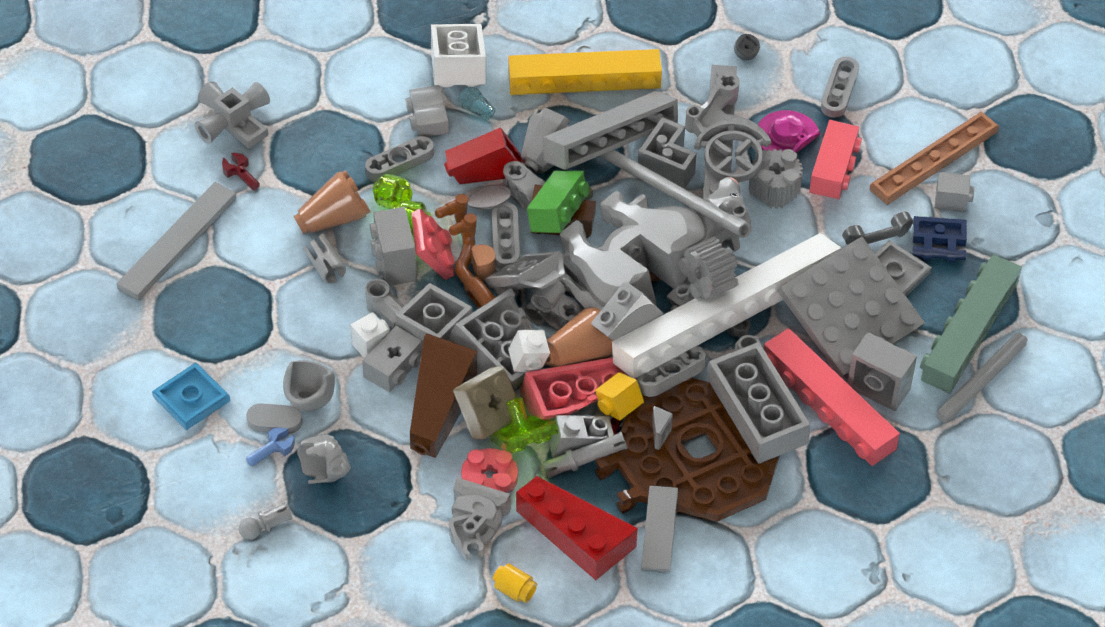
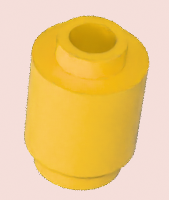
(514, 583)

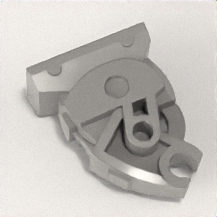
(476, 516)

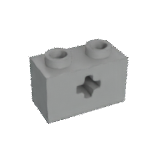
(392, 359)

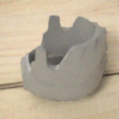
(323, 459)

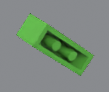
(557, 201)

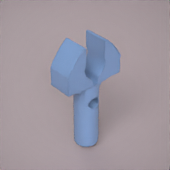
(274, 445)

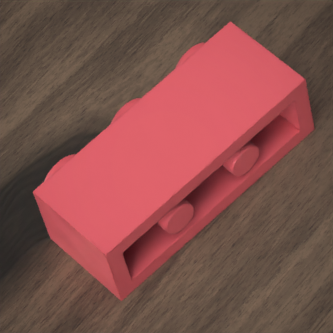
(835, 160)

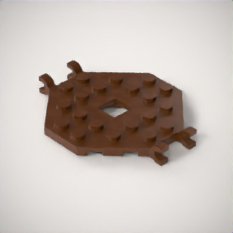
(707, 485)

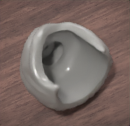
(308, 385)

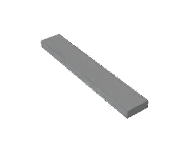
(176, 241)

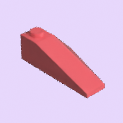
(566, 387)

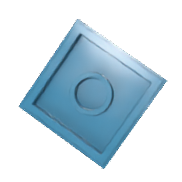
(191, 396)

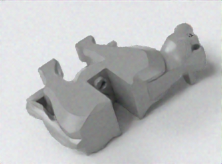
(643, 243)

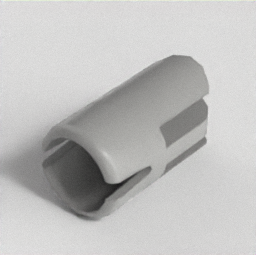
(327, 261)

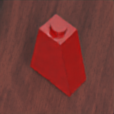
(481, 158)

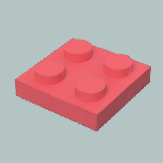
(433, 244)

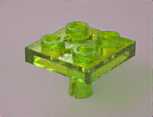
(523, 429)

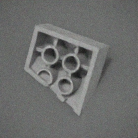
(491, 334)

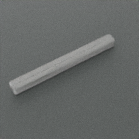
(981, 377)

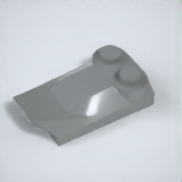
(529, 271)

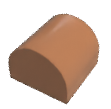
(483, 261)

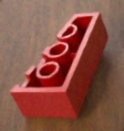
(576, 527)

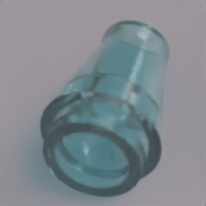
(474, 102)

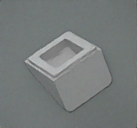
(661, 426)

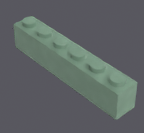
(970, 324)

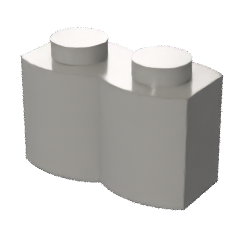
(428, 111)

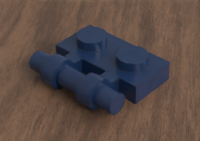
(939, 232)

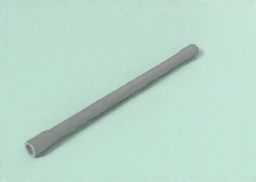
(729, 221)

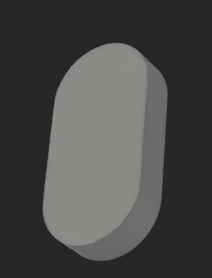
(269, 416)

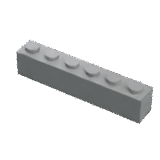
(608, 130)

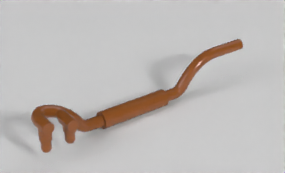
(466, 226)

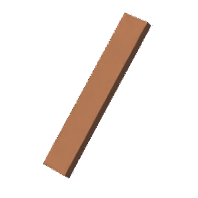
(934, 158)

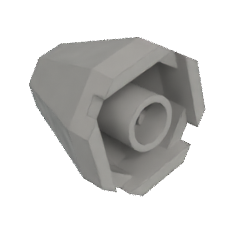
(540, 125)

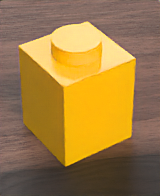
(619, 396)

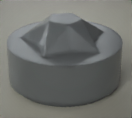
(746, 47)

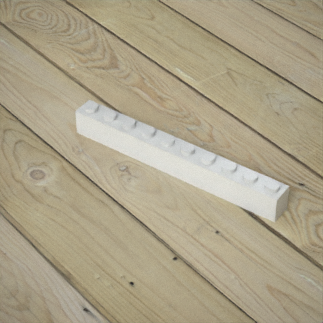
(703, 319)

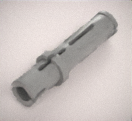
(584, 455)

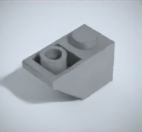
(578, 432)

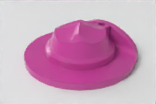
(788, 130)

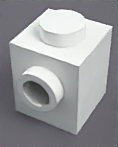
(368, 333)
(529, 350)

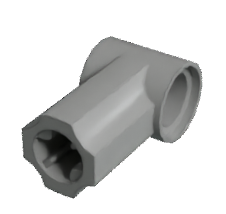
(382, 301)

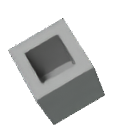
(953, 191)

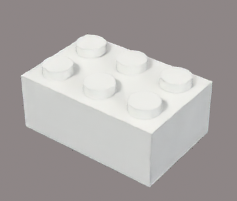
(458, 55)

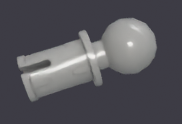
(251, 528)

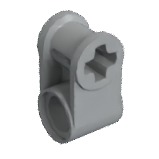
(520, 182)

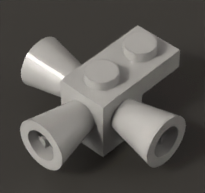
(232, 113)

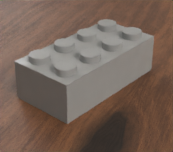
(759, 402)

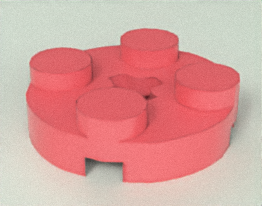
(491, 460)

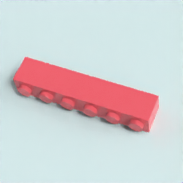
(831, 398)

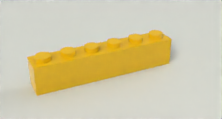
(584, 71)

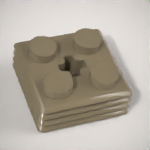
(473, 399)

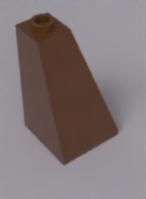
(435, 407)

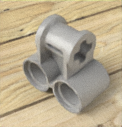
(551, 306)

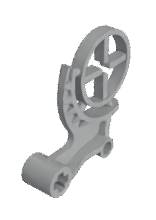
(712, 121)

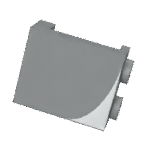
(625, 312)

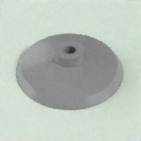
(488, 196)

